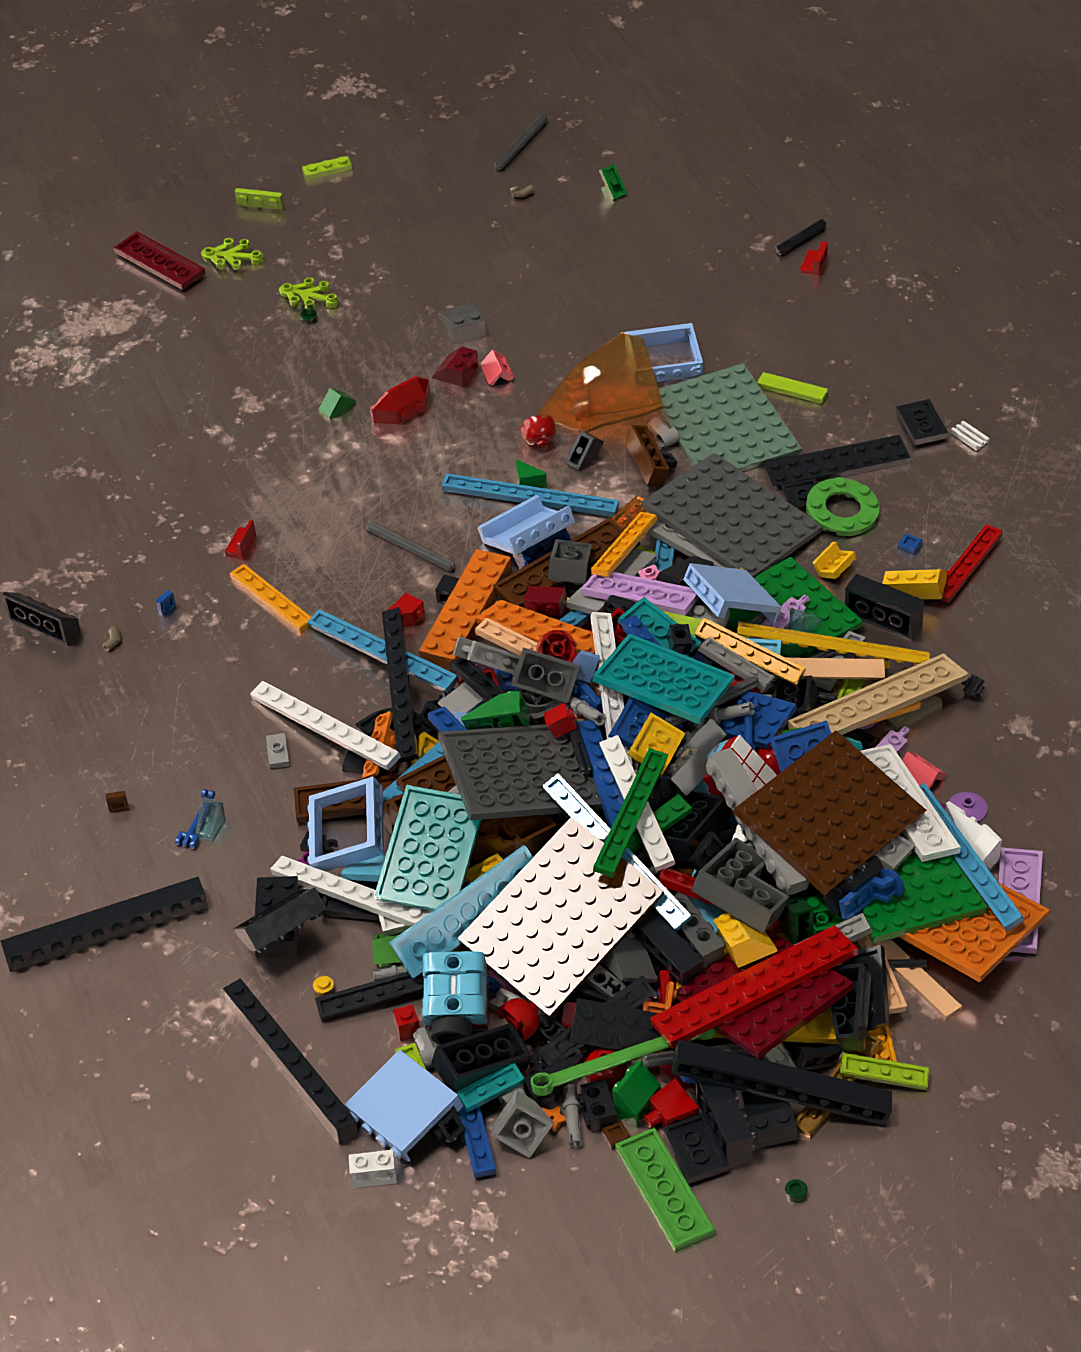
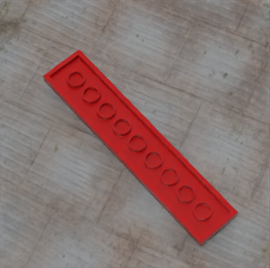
(753, 986)

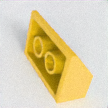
(918, 583)
(743, 941)

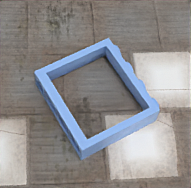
(669, 335)
(375, 832)

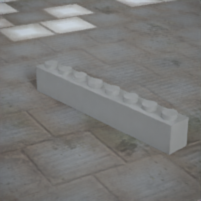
(736, 788)

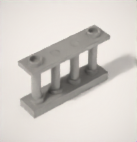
(486, 655)

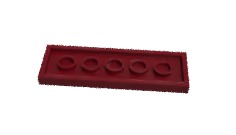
(159, 260)

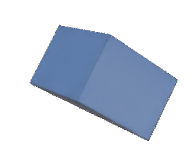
(588, 663)

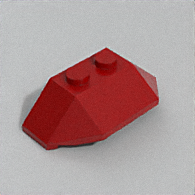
(402, 401)

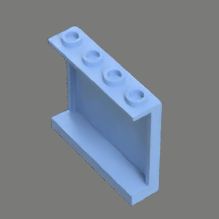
(524, 525)
(730, 588)
(401, 1104)

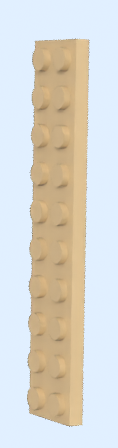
(885, 696)

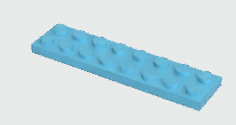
(447, 922)

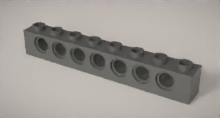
(700, 936)

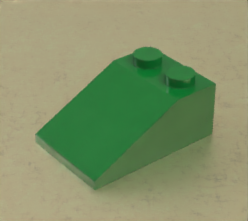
(499, 712)

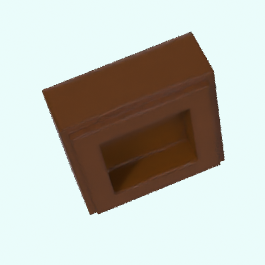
(117, 801)
(615, 1133)

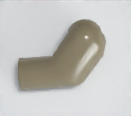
(515, 192)
(114, 638)

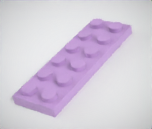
(664, 595)
(1022, 873)

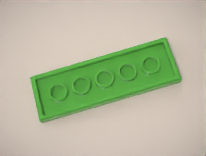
(665, 1189)

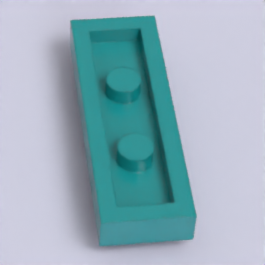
(490, 1087)

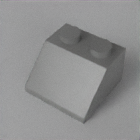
(522, 1124)

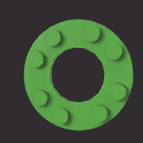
(852, 489)

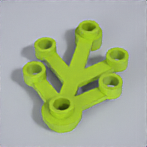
(211, 254)
(288, 291)

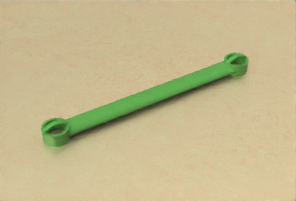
(603, 1063)

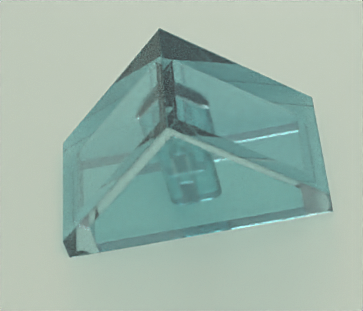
(803, 620)
(210, 819)

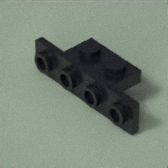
(851, 882)

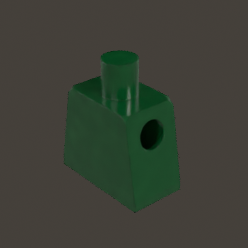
(797, 920)

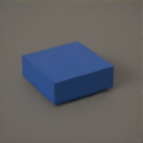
(909, 544)
(165, 602)

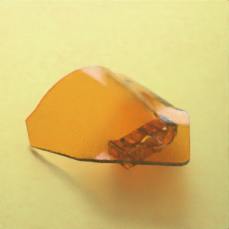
(606, 387)

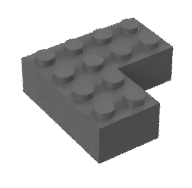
(690, 759)
(736, 886)

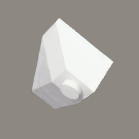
(980, 837)

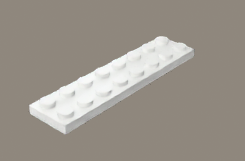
(929, 832)

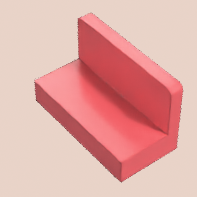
(496, 366)
(922, 770)

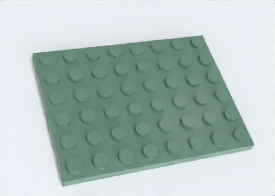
(727, 417)

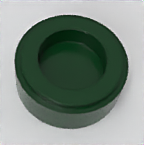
(796, 1191)

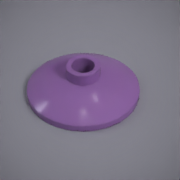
(972, 804)

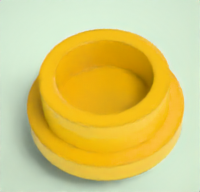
(323, 985)

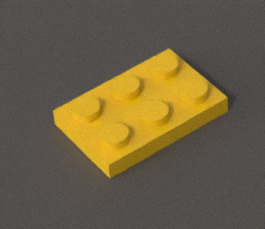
(656, 735)

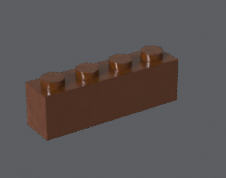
(647, 455)

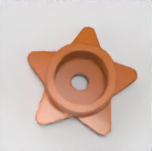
(558, 1118)

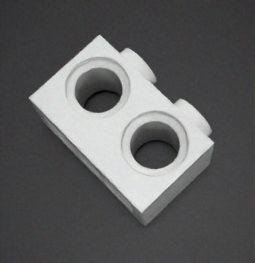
(372, 1169)

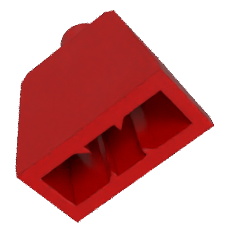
(670, 1105)

